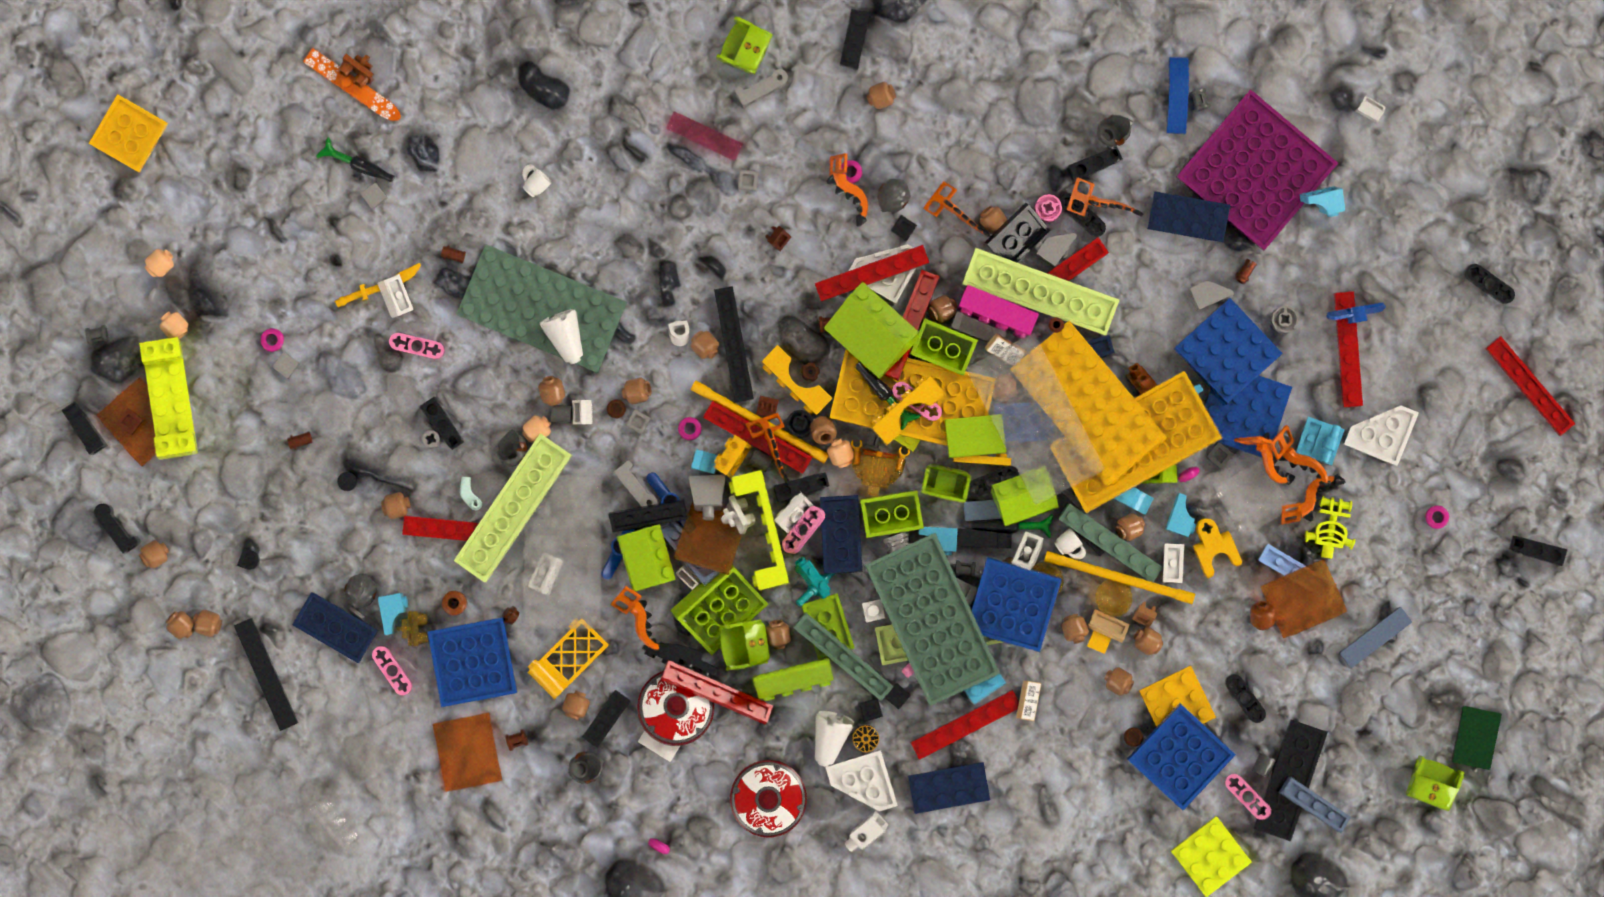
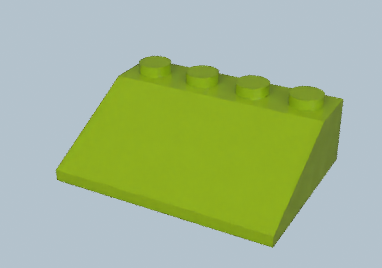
(871, 330)
(718, 603)
(793, 678)

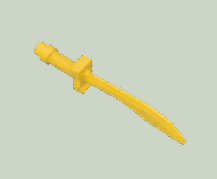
(364, 292)

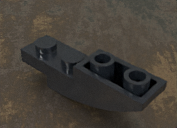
(690, 657)

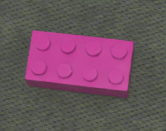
(997, 311)

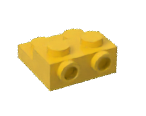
(733, 456)

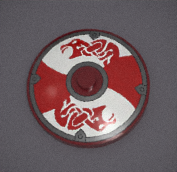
(672, 713)
(768, 798)

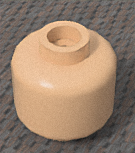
(159, 262)
(174, 325)
(536, 426)
(840, 453)

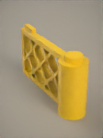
(549, 677)

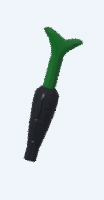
(356, 163)
(884, 393)
(998, 526)

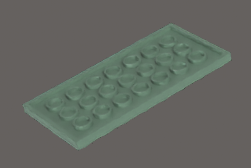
(518, 295)
(932, 619)

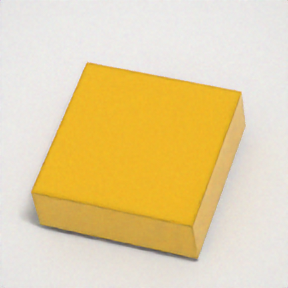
(1098, 642)

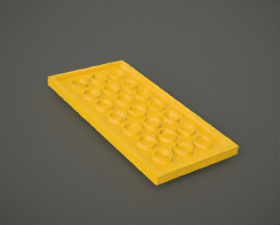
(858, 404)
(1106, 409)
(1188, 430)

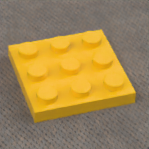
(128, 133)
(1175, 689)

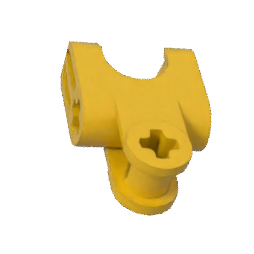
(1212, 544)

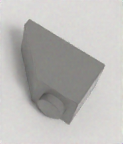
(1054, 247)
(1207, 293)

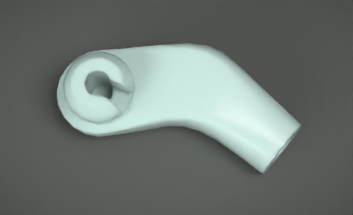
(467, 494)

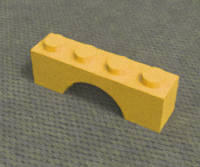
(778, 363)
(888, 425)

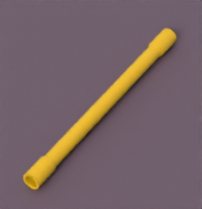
(707, 392)
(1177, 594)

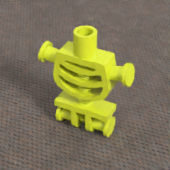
(1328, 545)

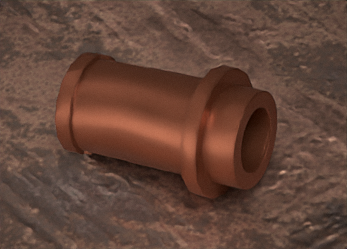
(453, 254)
(1245, 271)
(1060, 323)
(299, 440)

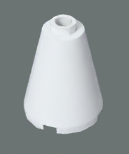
(564, 335)
(830, 736)

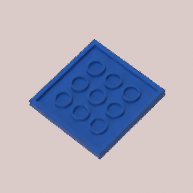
(1228, 351)
(1250, 413)
(1014, 603)
(472, 662)
(1181, 756)

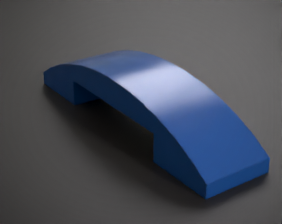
(1178, 95)

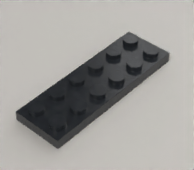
(1295, 759)

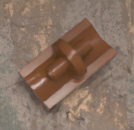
(363, 74)
(1140, 379)

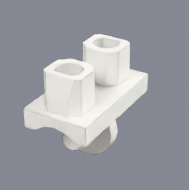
(734, 515)

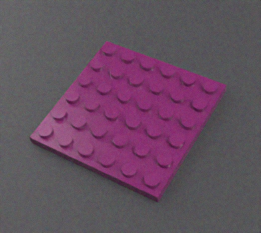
(1258, 168)

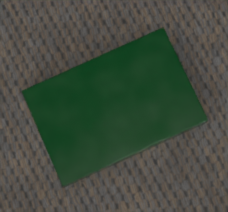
(1476, 737)

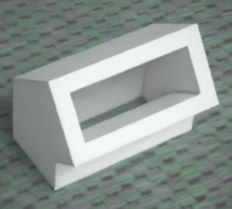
(1370, 109)
(582, 412)
(688, 577)

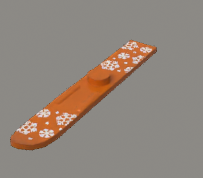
(365, 94)

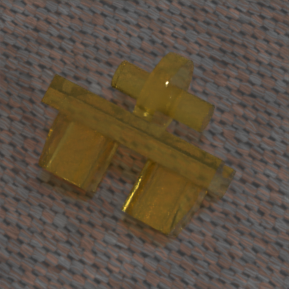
(414, 637)

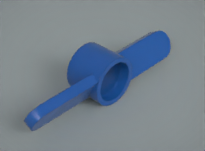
(1356, 314)
(661, 490)
(614, 559)

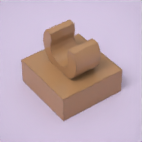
(1144, 615)

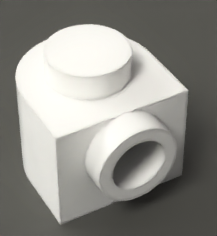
(679, 332)

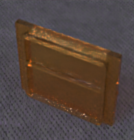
(136, 398)
(708, 542)
(1304, 598)
(467, 752)

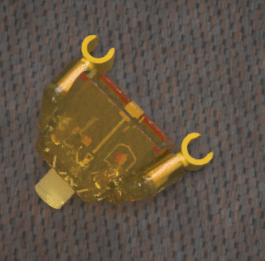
(877, 468)

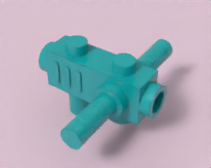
(816, 583)

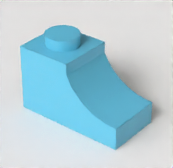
(1329, 200)
(704, 461)
(1136, 500)
(1179, 519)
(946, 537)
(390, 608)

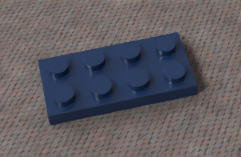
(1188, 216)
(841, 534)
(335, 627)
(949, 787)

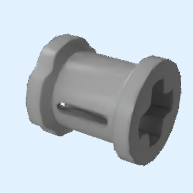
(430, 433)

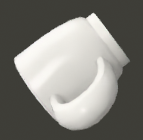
(536, 182)
(1068, 542)

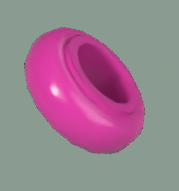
(858, 171)
(278, 345)
(683, 434)
(1188, 474)
(1445, 515)
(658, 846)

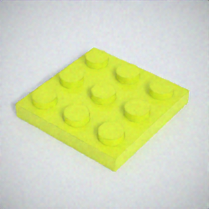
(1211, 856)

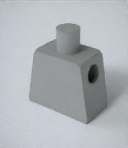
(707, 493)

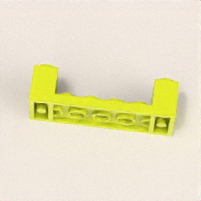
(169, 398)
(753, 483)

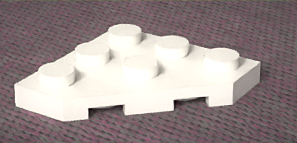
(893, 286)
(1383, 434)
(864, 780)

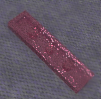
(704, 136)

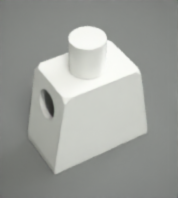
(872, 827)

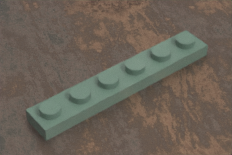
(1110, 543)
(843, 656)

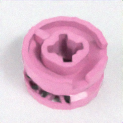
(1048, 208)

